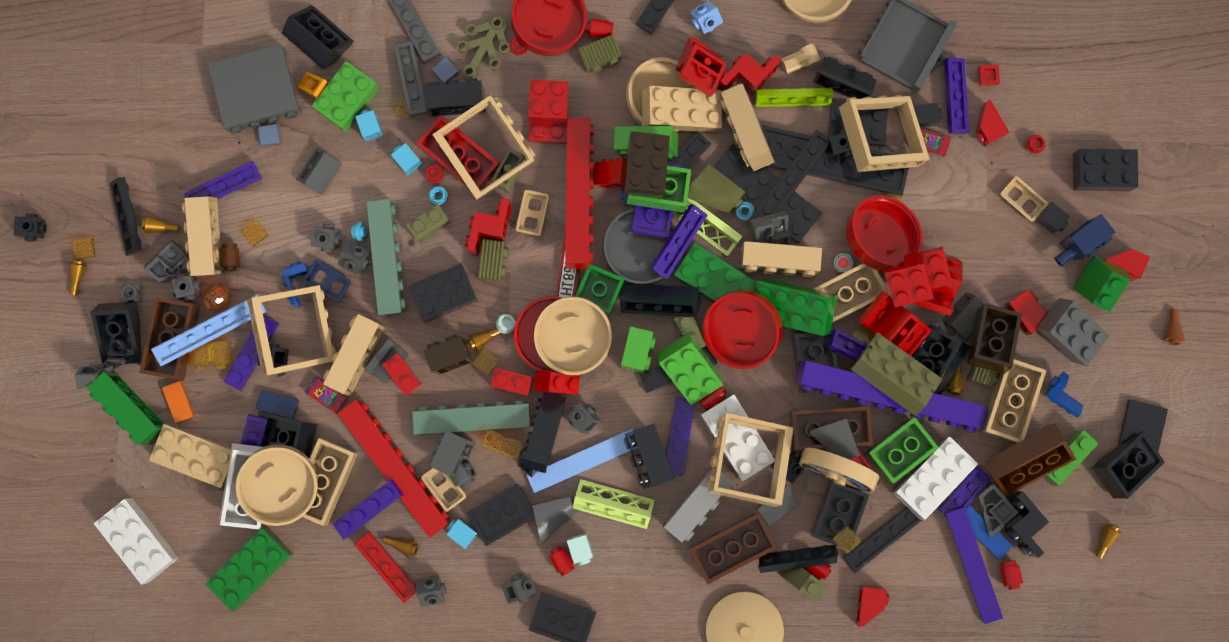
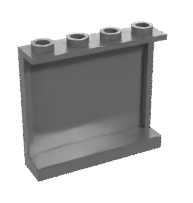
(905, 43)
(254, 89)

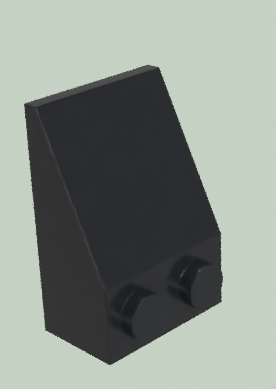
(118, 331)
(288, 432)
(1128, 466)

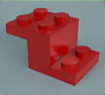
(700, 66)
(749, 73)
(548, 111)
(488, 226)
(918, 276)
(945, 295)
(894, 323)

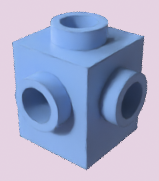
(706, 17)

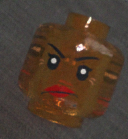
(217, 297)

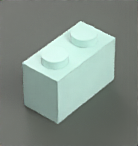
(580, 549)

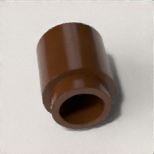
(229, 257)

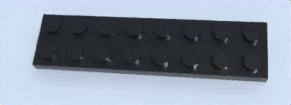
(787, 145)

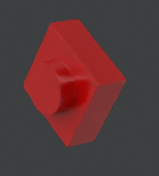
(988, 75)

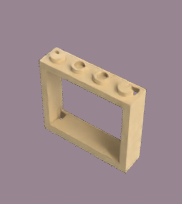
(507, 122)
(858, 141)
(261, 335)
(780, 466)

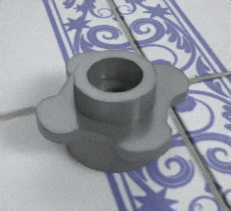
(126, 289)

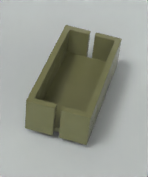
(896, 374)

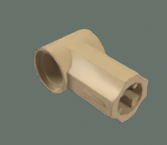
(805, 57)

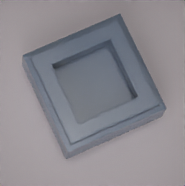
(445, 70)
(269, 135)

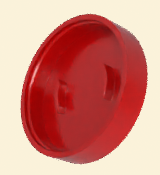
(548, 25)
(883, 232)
(525, 329)
(742, 329)

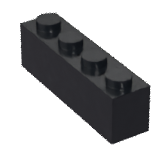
(660, 300)
(544, 432)

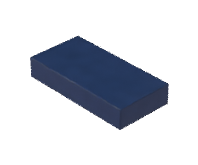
(277, 404)

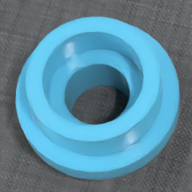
(438, 189)
(741, 215)
(359, 231)

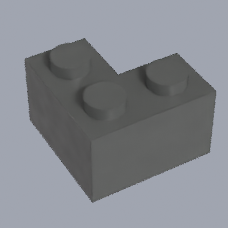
(451, 453)

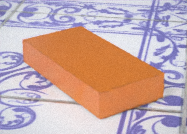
(178, 402)

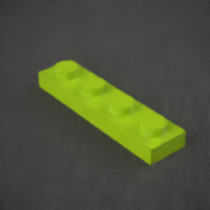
(794, 97)

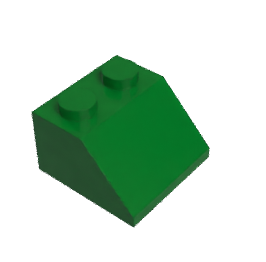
(1102, 283)

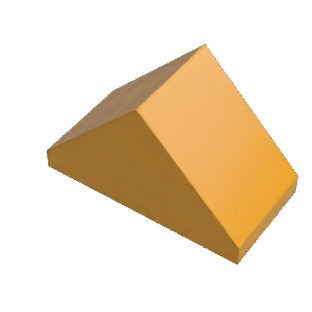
(312, 85)

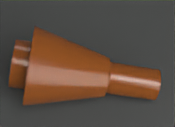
(1174, 333)

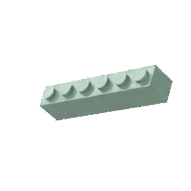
(385, 257)
(471, 419)

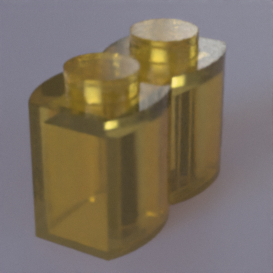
(211, 354)
(498, 442)

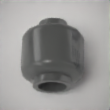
(464, 475)

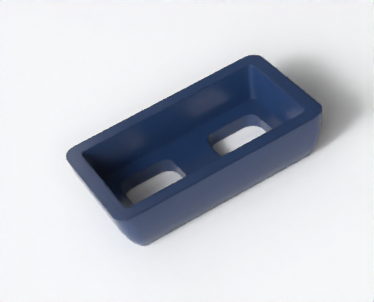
(332, 276)

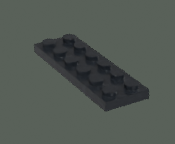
(758, 185)

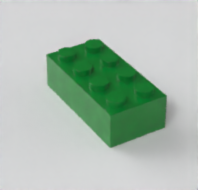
(711, 274)
(800, 306)
(126, 408)
(249, 569)

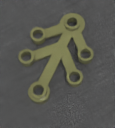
(484, 44)

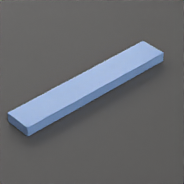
(203, 333)
(579, 462)

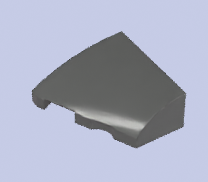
(771, 229)
(167, 262)
(88, 374)
(837, 439)
(995, 509)
(551, 516)

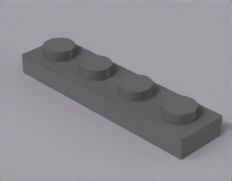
(415, 29)
(410, 78)

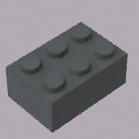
(1073, 331)

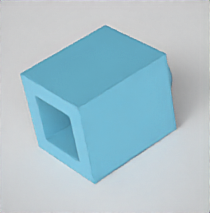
(369, 125)
(406, 158)
(461, 532)

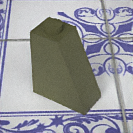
(715, 190)
(804, 582)

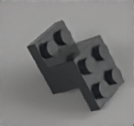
(1025, 524)

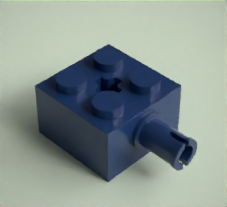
(1085, 240)

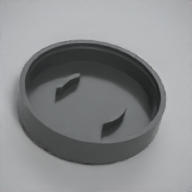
(631, 253)

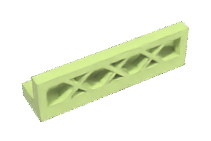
(717, 224)
(612, 507)

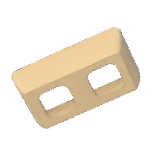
(1027, 193)
(526, 212)
(438, 491)

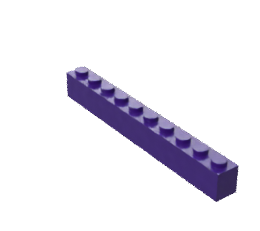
(851, 385)

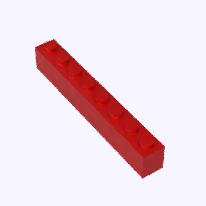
(578, 193)
(392, 466)

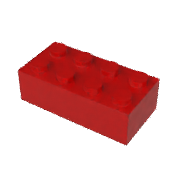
(475, 160)

